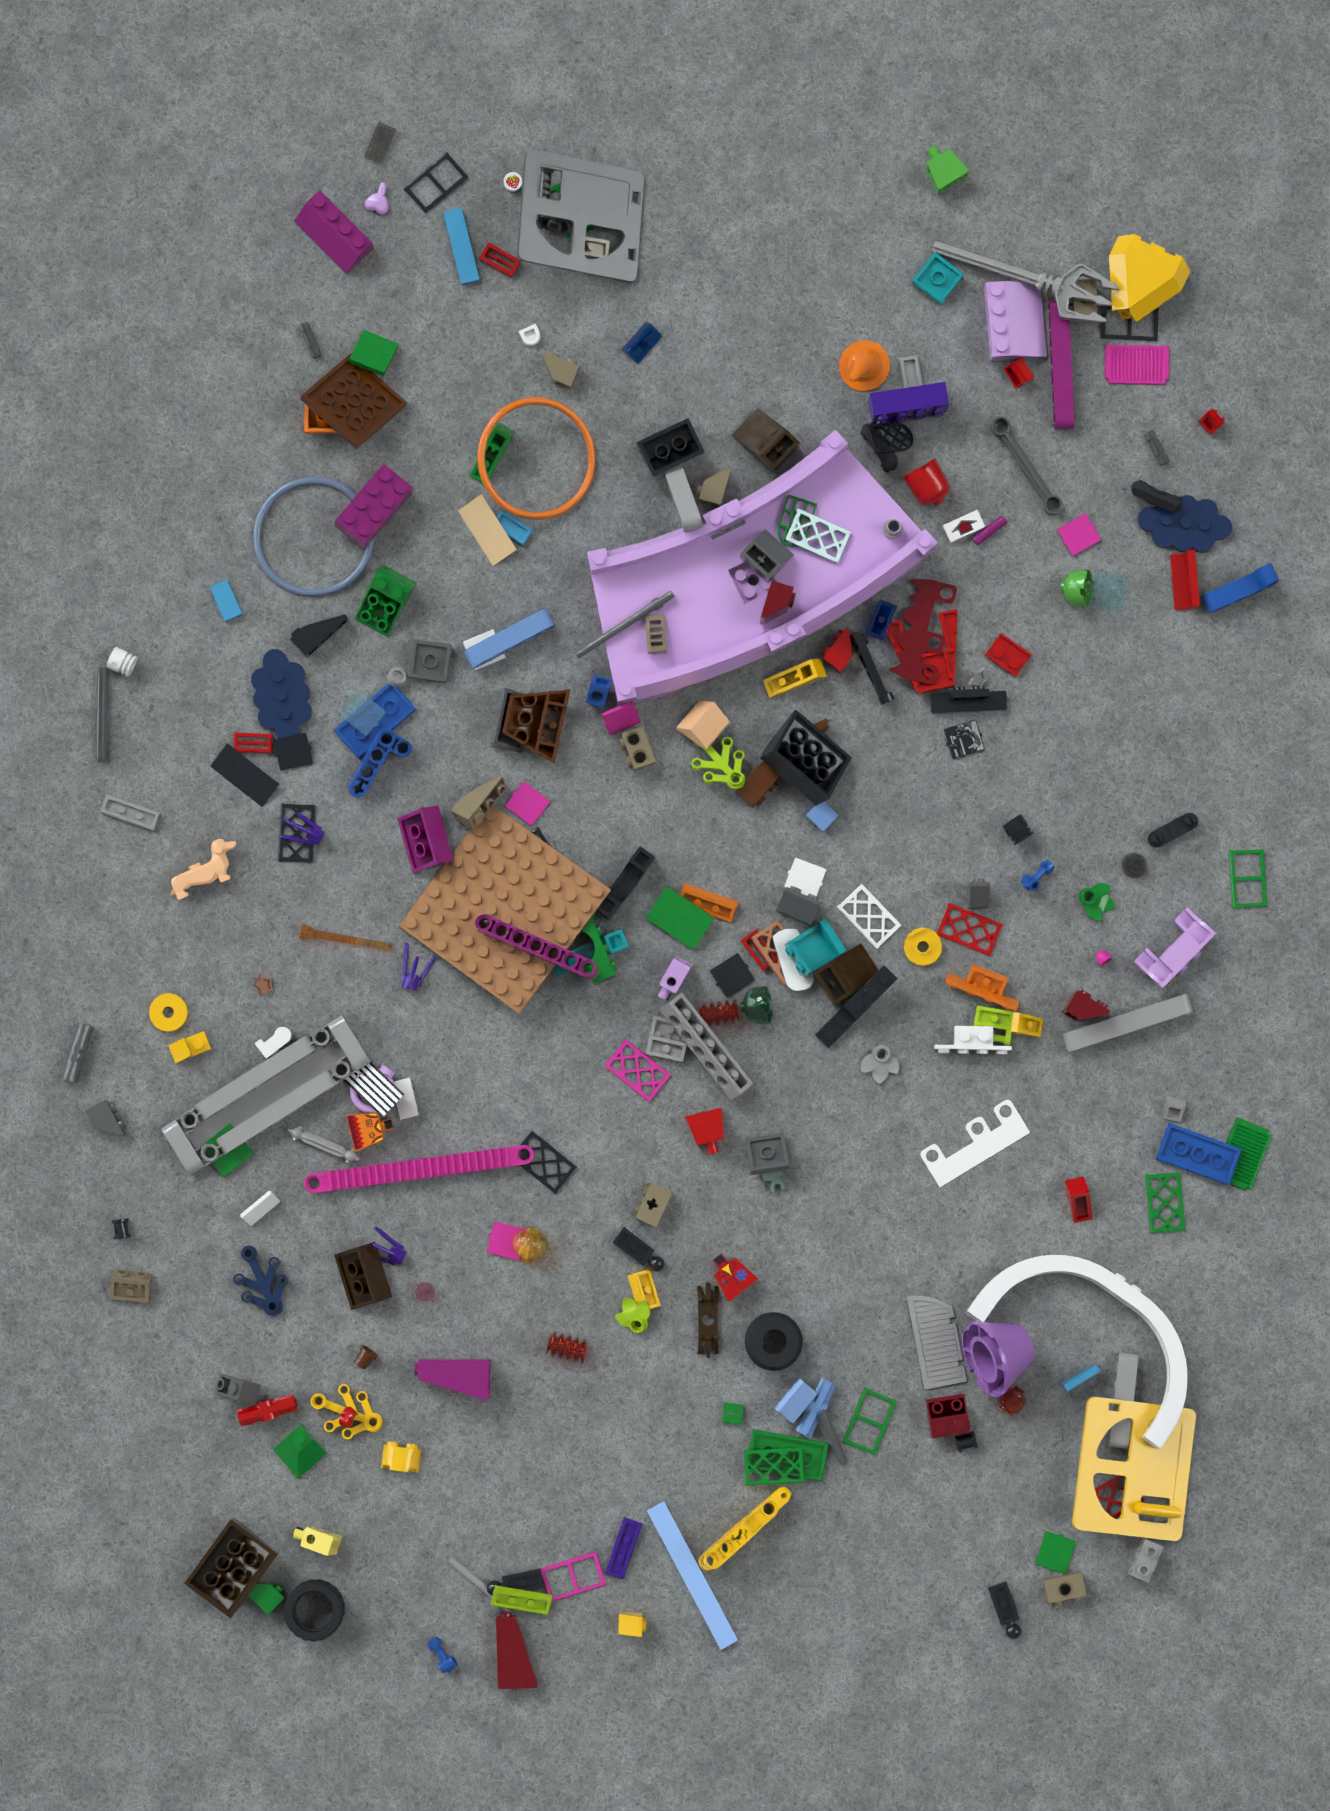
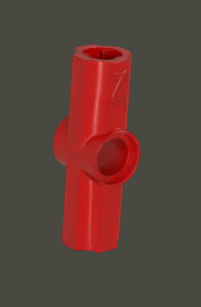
(267, 1410)

